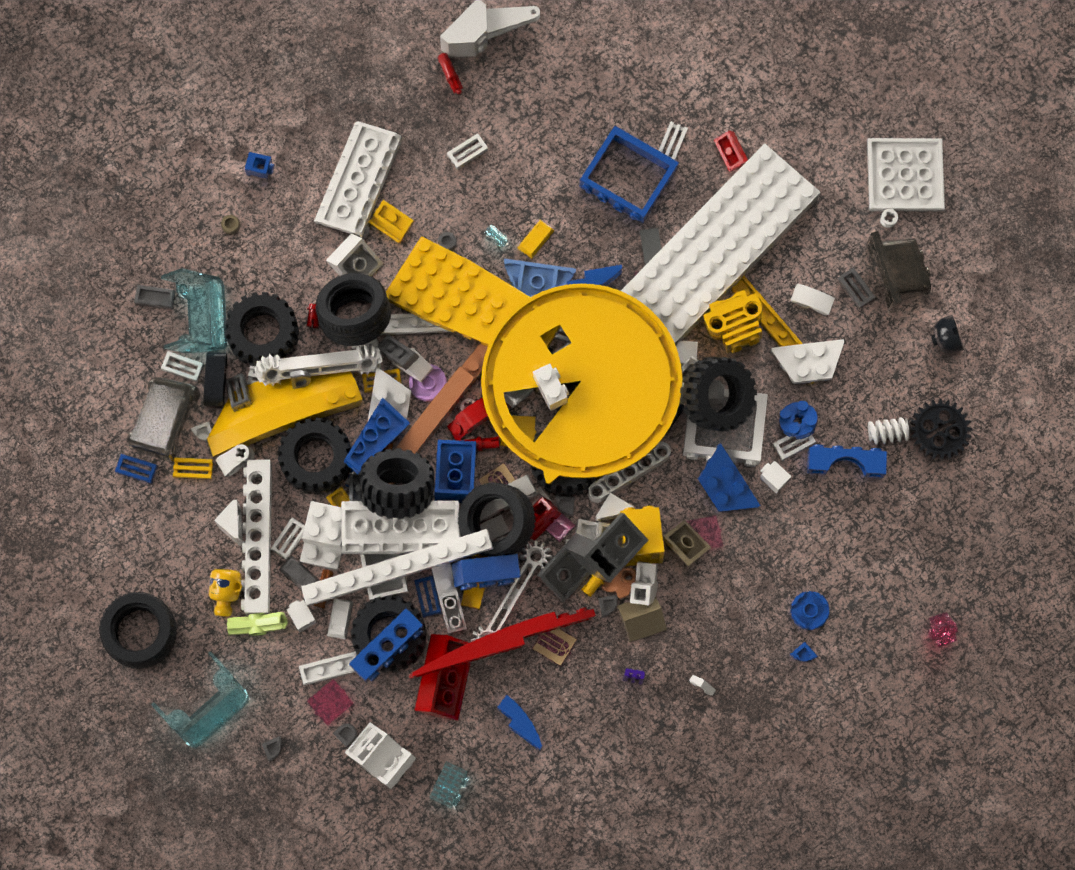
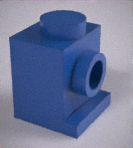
(256, 160)

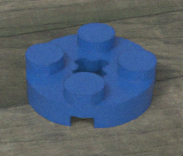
(802, 410)

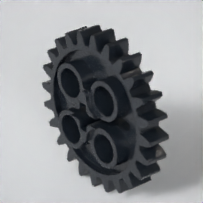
(930, 415)

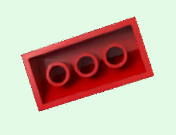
(444, 690)

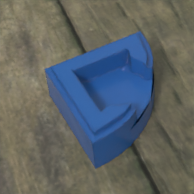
(803, 653)

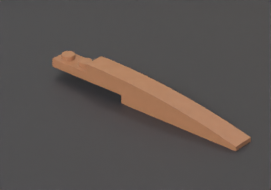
(443, 403)

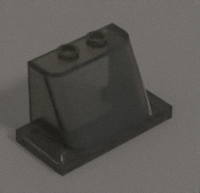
(900, 269)

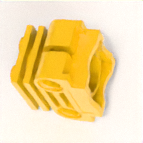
(737, 324)

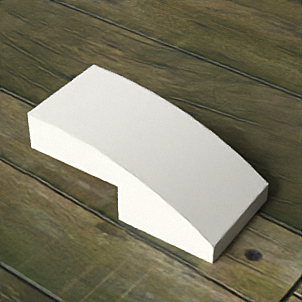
(813, 299)
(590, 529)

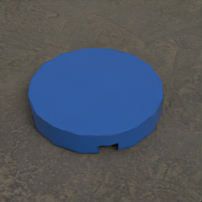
(809, 610)

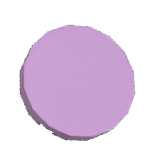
(430, 386)

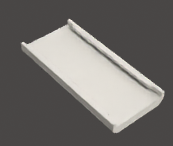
(358, 179)
(371, 534)

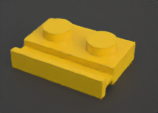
(391, 221)

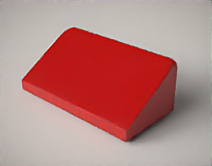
(731, 150)

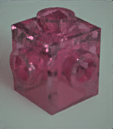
(942, 629)

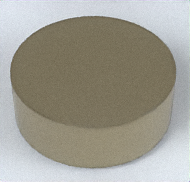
(230, 224)

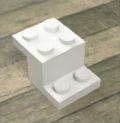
(322, 536)
(380, 755)

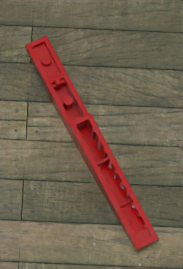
(503, 640)

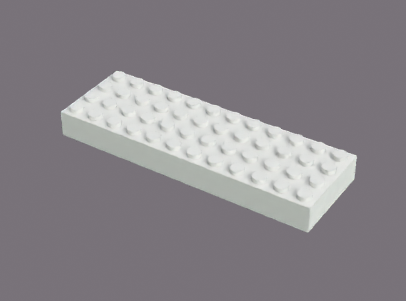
(722, 241)

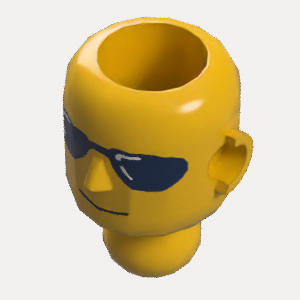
(224, 588)

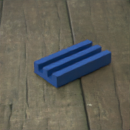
(132, 475)
(431, 612)

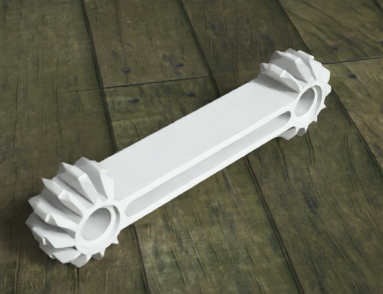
(363, 360)
(515, 594)

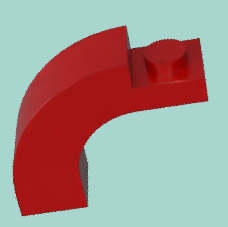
(469, 419)

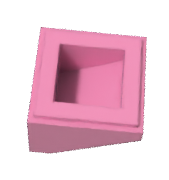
(560, 527)

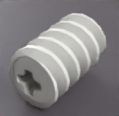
(888, 430)

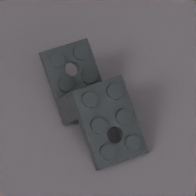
(599, 557)

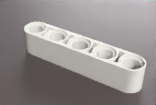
(625, 480)

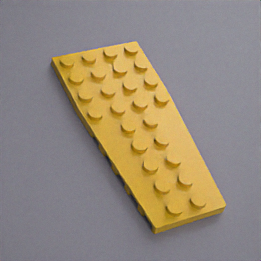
(455, 293)

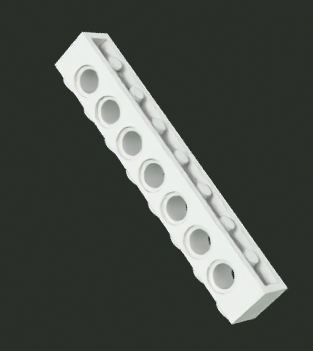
(254, 469)

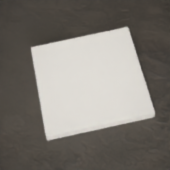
(905, 174)

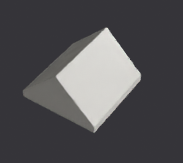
(231, 522)

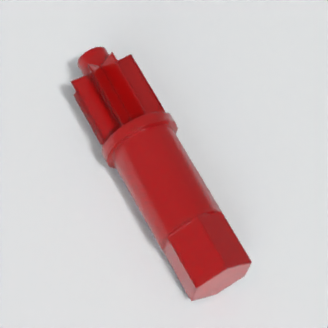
(450, 73)

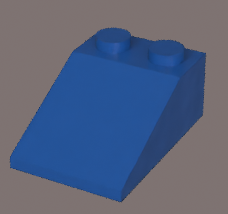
(454, 470)

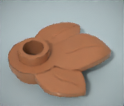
(620, 584)

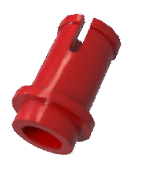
(312, 315)

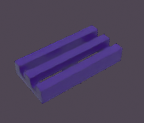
(634, 676)

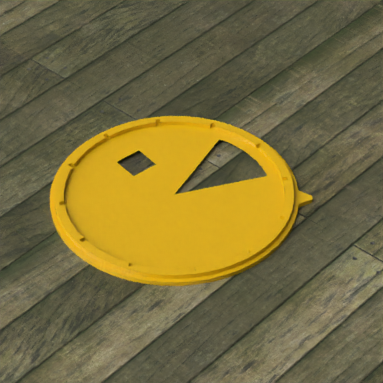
(625, 374)

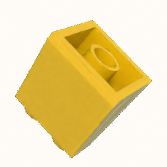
(649, 523)

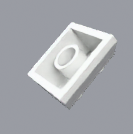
(354, 257)

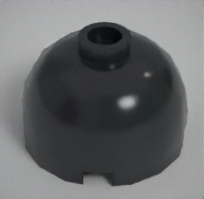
(947, 335)

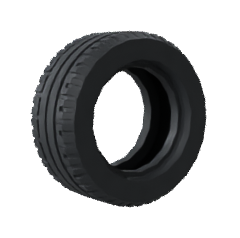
(349, 289)
(522, 510)
(122, 607)

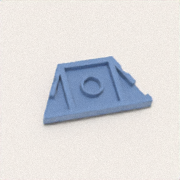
(536, 277)

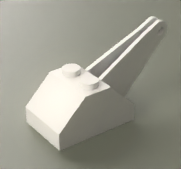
(477, 24)

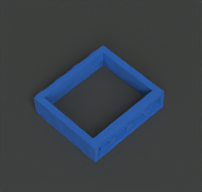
(645, 151)

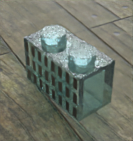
(449, 785)

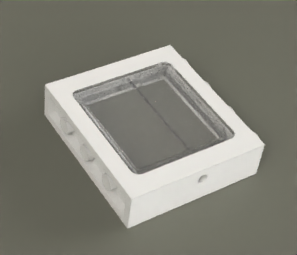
(741, 444)

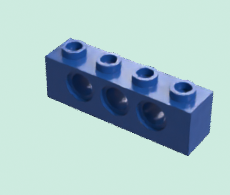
(405, 620)

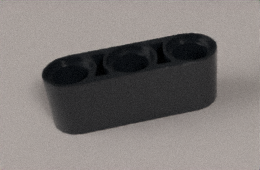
(215, 379)

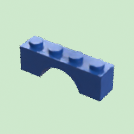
(871, 461)

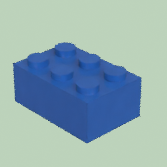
(486, 571)

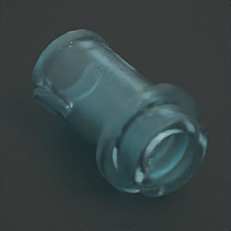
(500, 239)

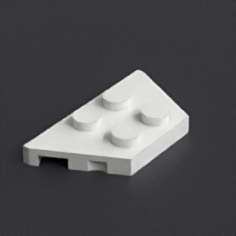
(809, 361)
(392, 391)

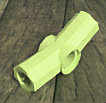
(256, 624)

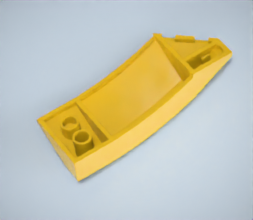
(280, 407)

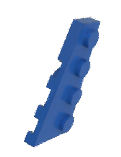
(377, 434)

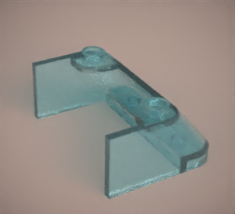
(205, 311)
(212, 714)

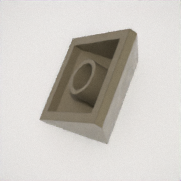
(686, 543)
(642, 620)

